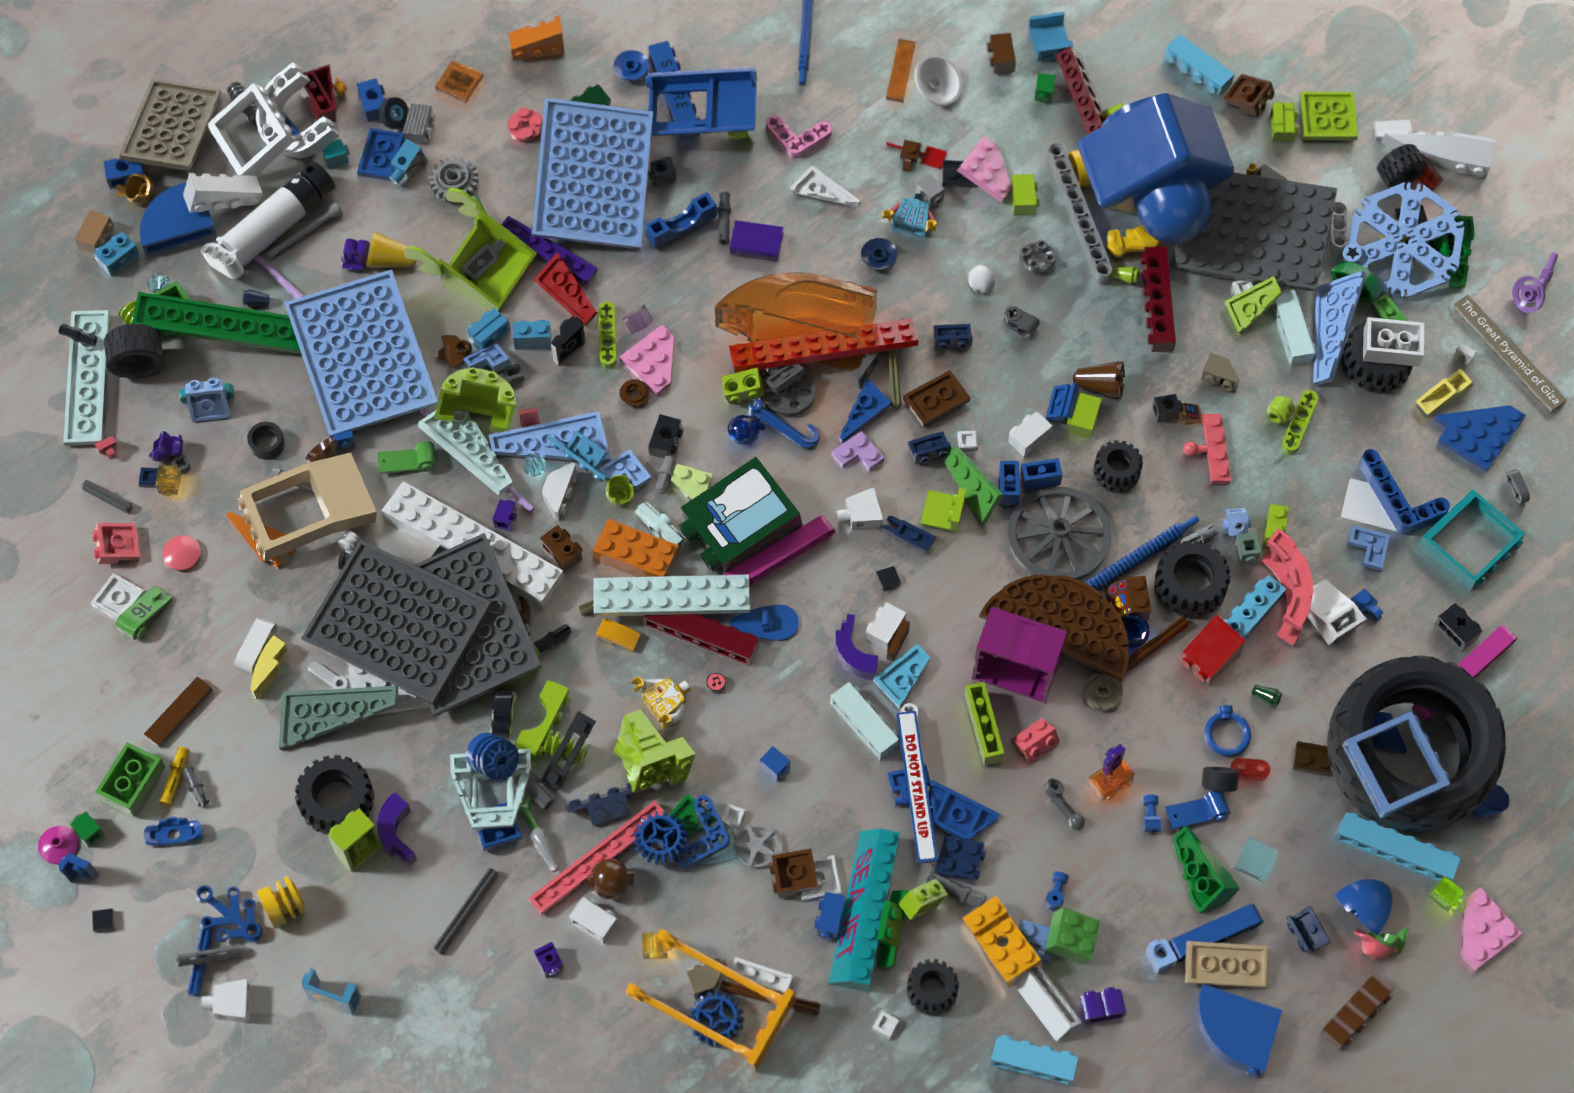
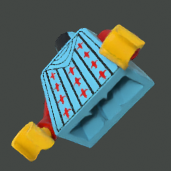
(911, 216)

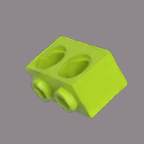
(743, 381)
(923, 899)

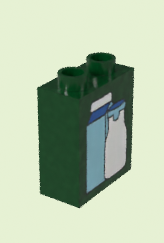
(739, 517)

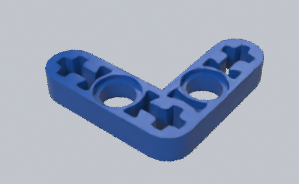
(712, 834)

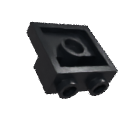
(569, 341)

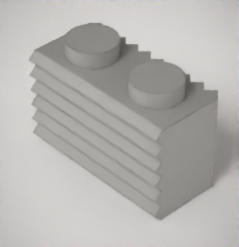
(418, 123)

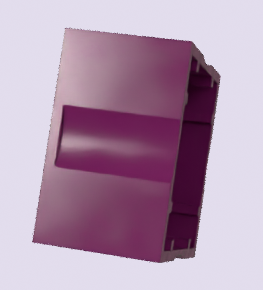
(1018, 654)

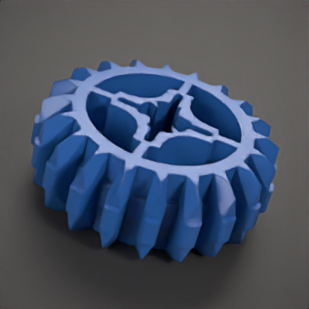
(674, 828)
(724, 1022)

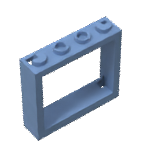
(1368, 779)

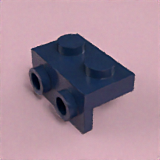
(952, 336)
(929, 447)
(1308, 930)

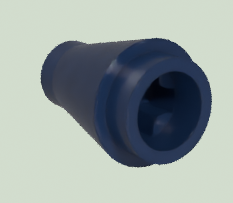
(255, 298)

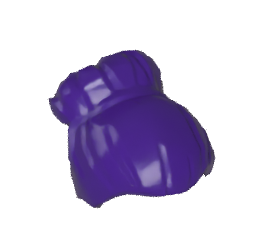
(166, 446)

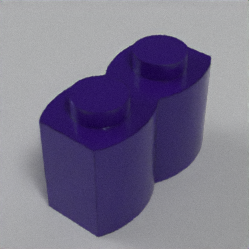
(1102, 1005)

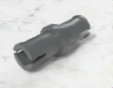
(196, 786)

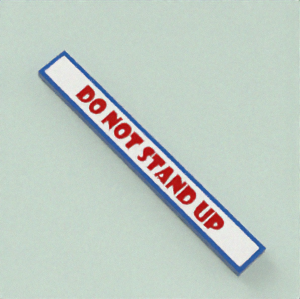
(916, 787)

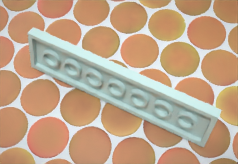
(86, 381)
(671, 595)

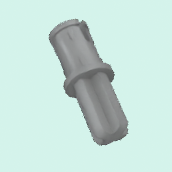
(665, 474)
(1202, 534)

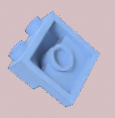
(207, 400)

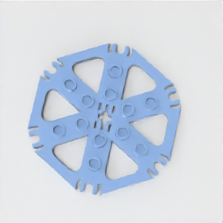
(1421, 235)

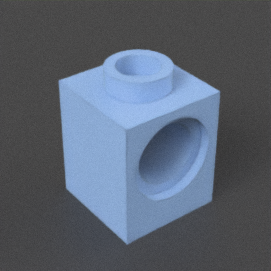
(1161, 964)

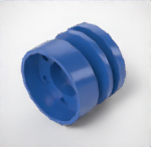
(492, 756)

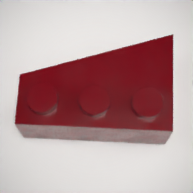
(319, 93)

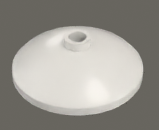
(943, 75)

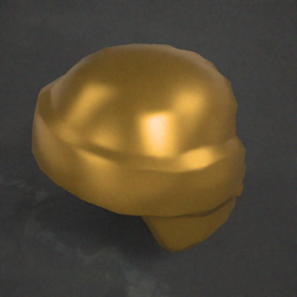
(137, 190)

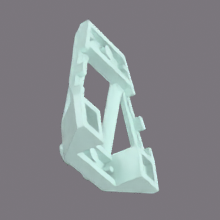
(494, 816)

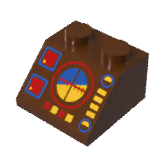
(1130, 597)

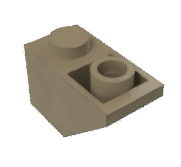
(1220, 373)
(704, 978)

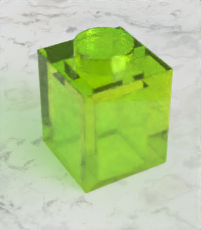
(1446, 894)

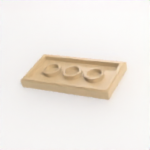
(1226, 964)

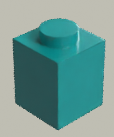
(335, 154)

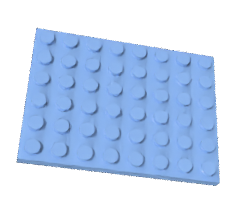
(592, 173)
(361, 353)

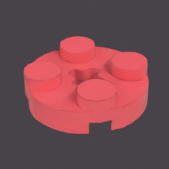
(521, 117)

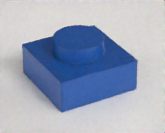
(344, 440)

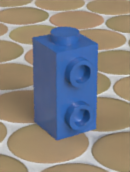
(831, 915)

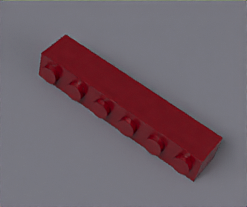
(707, 635)

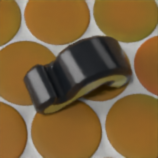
(503, 712)

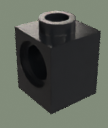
(665, 165)
(1164, 414)

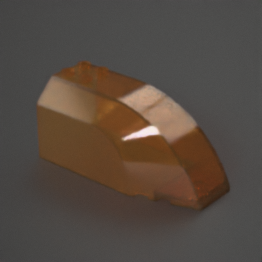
(798, 305)

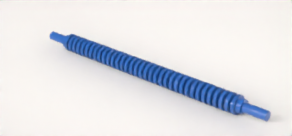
(1140, 554)

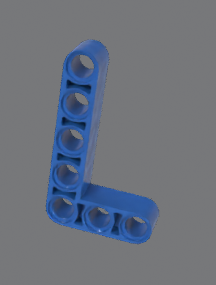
(1396, 497)

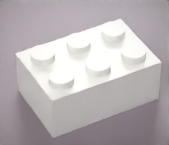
(1393, 341)

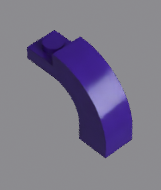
(852, 659)
(389, 817)

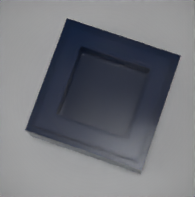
(148, 477)

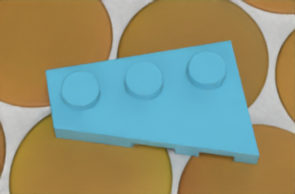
(902, 675)

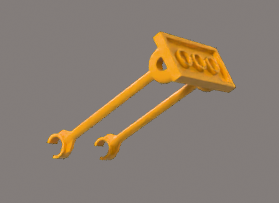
(764, 1037)

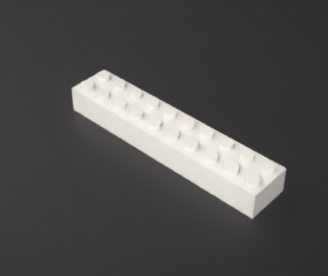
(445, 527)

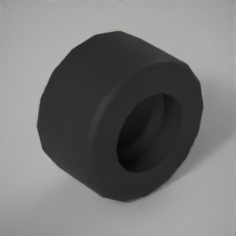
(1220, 779)

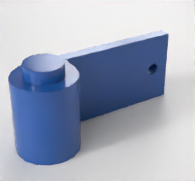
(1209, 808)

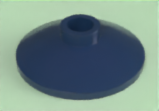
(882, 248)

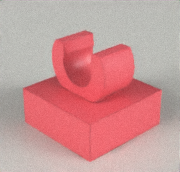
(529, 417)
(106, 445)

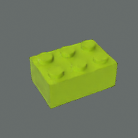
(354, 839)

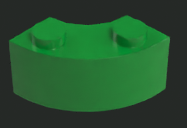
(1371, 286)

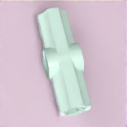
(660, 524)

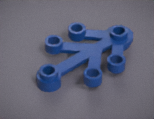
(230, 916)

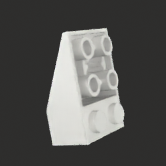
(1333, 612)

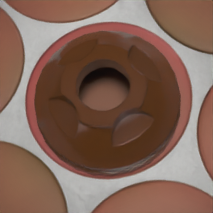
(322, 451)

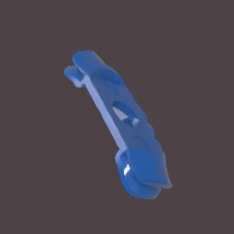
(158, 834)

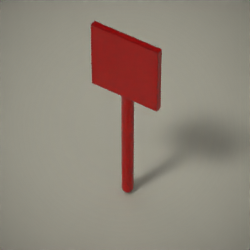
(931, 157)

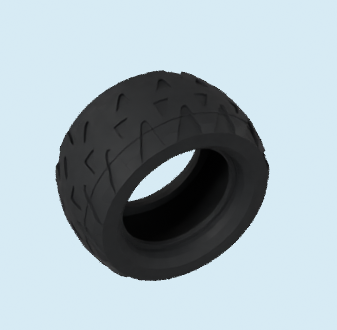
(1453, 696)

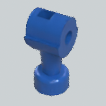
(1151, 821)
(1055, 897)

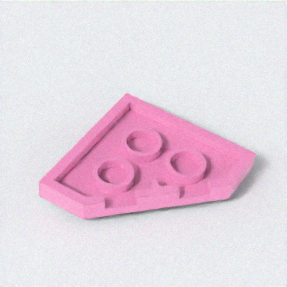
(986, 169)
(652, 359)
(1485, 929)

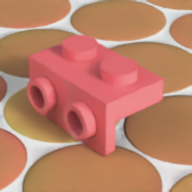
(1036, 740)

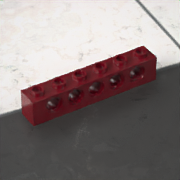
(1081, 89)
(1158, 340)

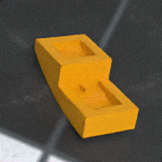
(617, 633)

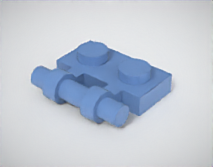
(1036, 936)

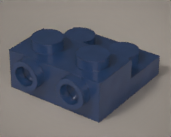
(960, 859)

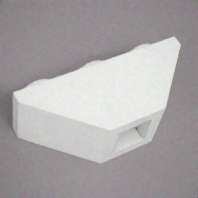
(559, 488)

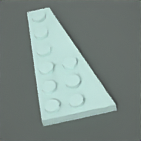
(469, 447)

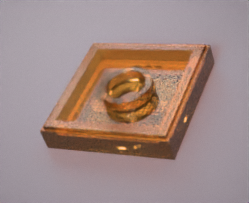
(459, 81)

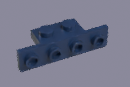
(604, 806)

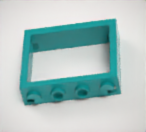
(1492, 515)

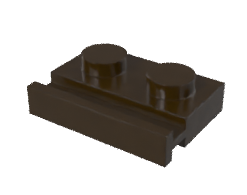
(1312, 759)

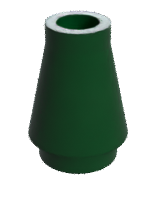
(1268, 695)

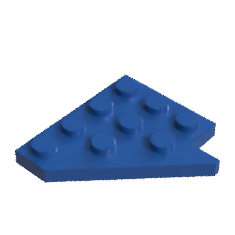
(1479, 433)

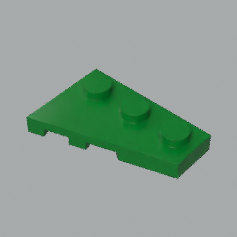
(686, 812)

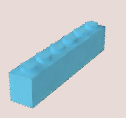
(1397, 848)

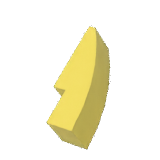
(1445, 392)
(268, 666)

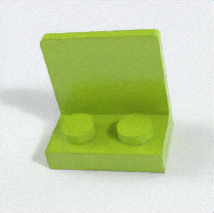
(943, 510)

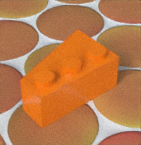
(537, 41)

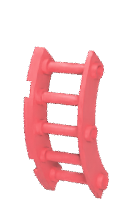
(1295, 575)

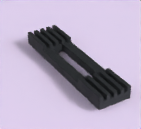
(554, 775)

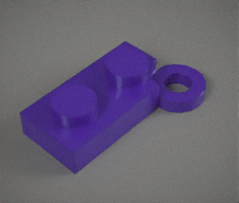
(1113, 759)

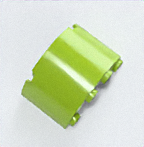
(479, 393)

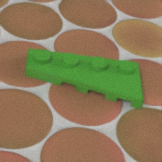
(980, 491)

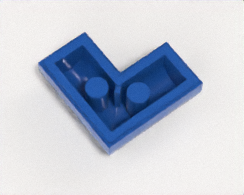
(495, 837)

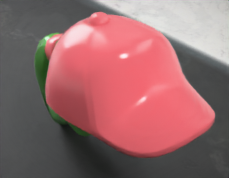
(1383, 944)

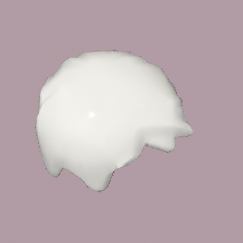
(981, 279)

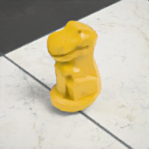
(1135, 241)

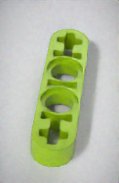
(607, 335)
(1300, 422)

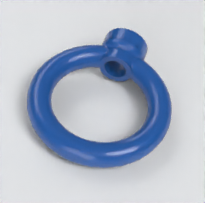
(1226, 713)

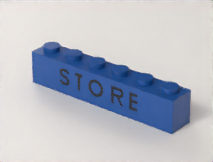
(678, 104)

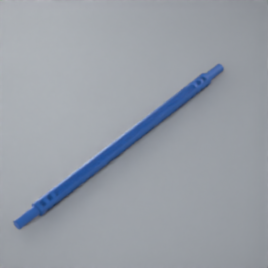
(805, 40)

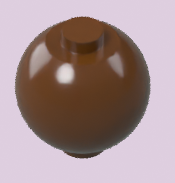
(610, 878)

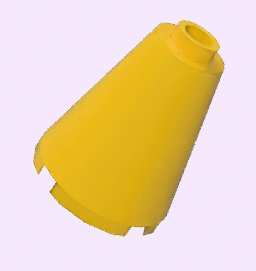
(387, 253)

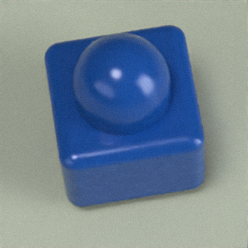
(1158, 164)

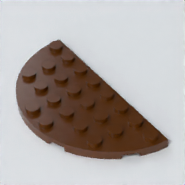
(1092, 625)

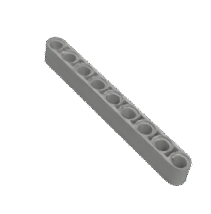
(1082, 220)

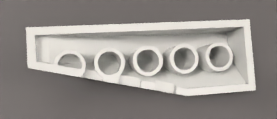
(1454, 153)

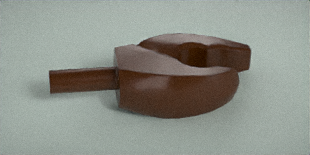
(525, 613)

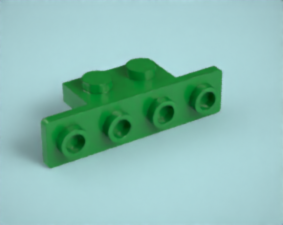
(890, 929)

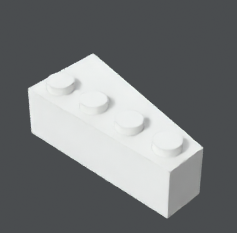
(221, 192)

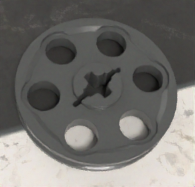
(794, 396)

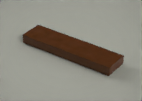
(178, 711)

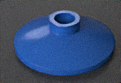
(628, 60)

